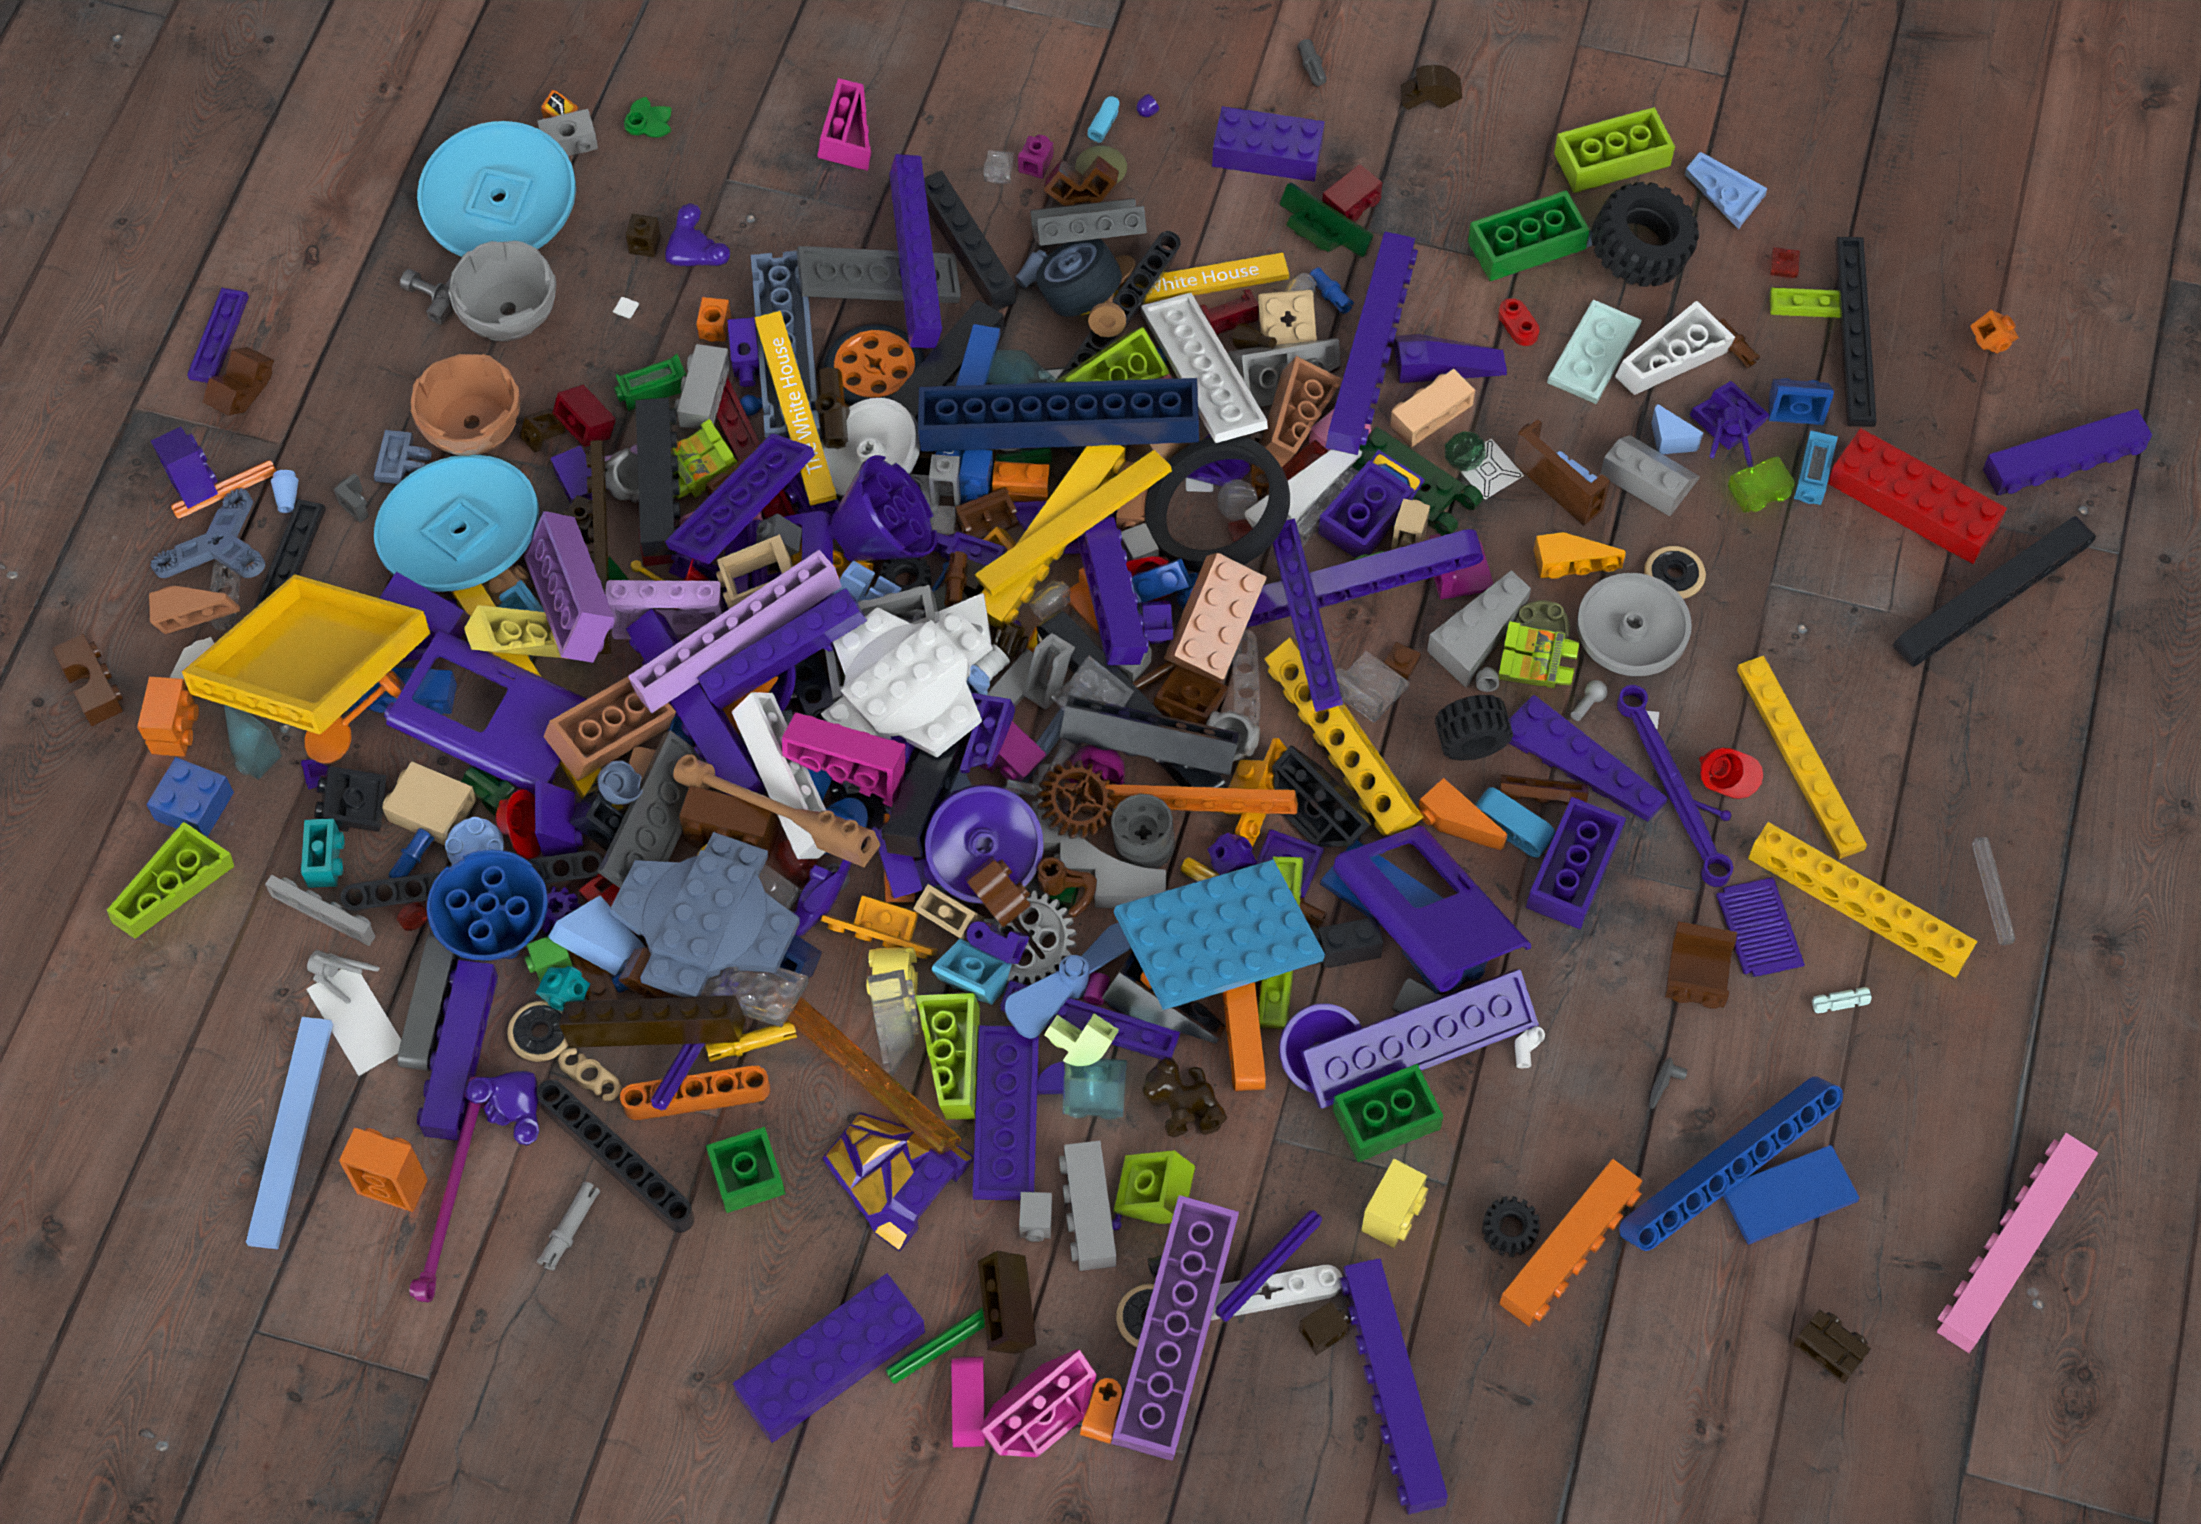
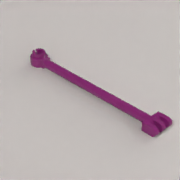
(424, 1287)

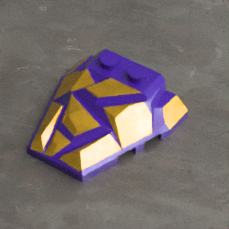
(891, 1174)

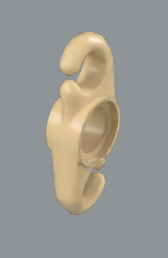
(603, 1077)

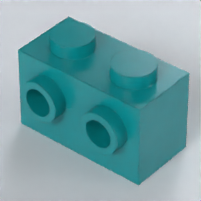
(321, 853)

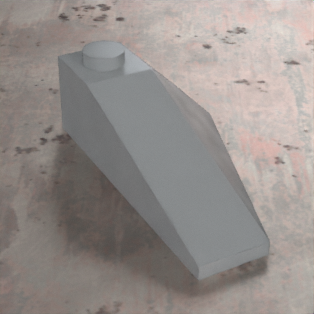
(1263, 365)

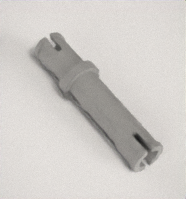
(562, 1236)

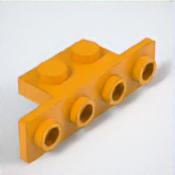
(1255, 775)
(883, 922)

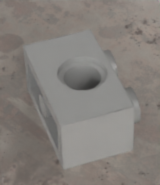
(571, 131)

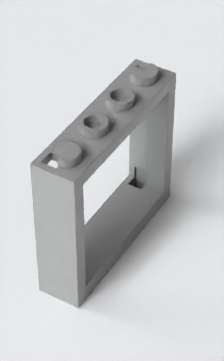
(894, 604)

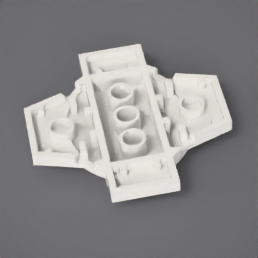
(909, 679)

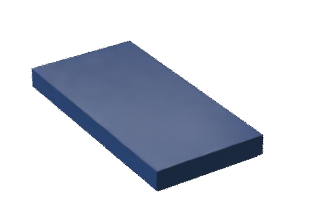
(1413, 891)
(1790, 1194)

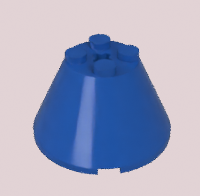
(487, 905)

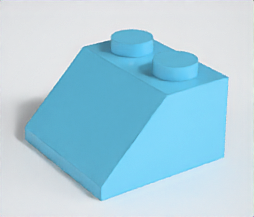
(973, 971)

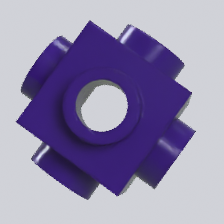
(1231, 853)

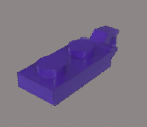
(976, 549)

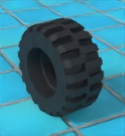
(1662, 214)

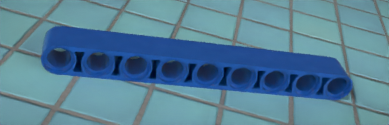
(1730, 1163)

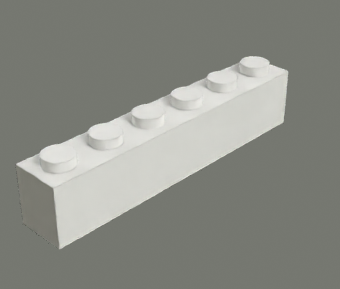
(785, 780)

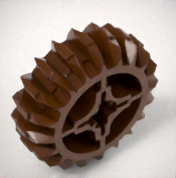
(1098, 807)

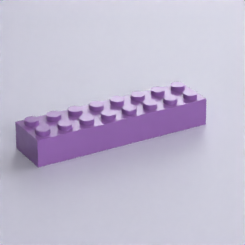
(1175, 1328)

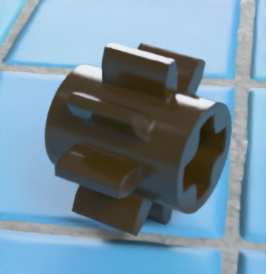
(1010, 638)

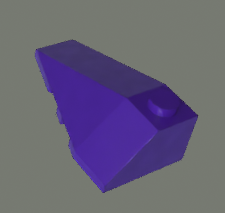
(1426, 357)

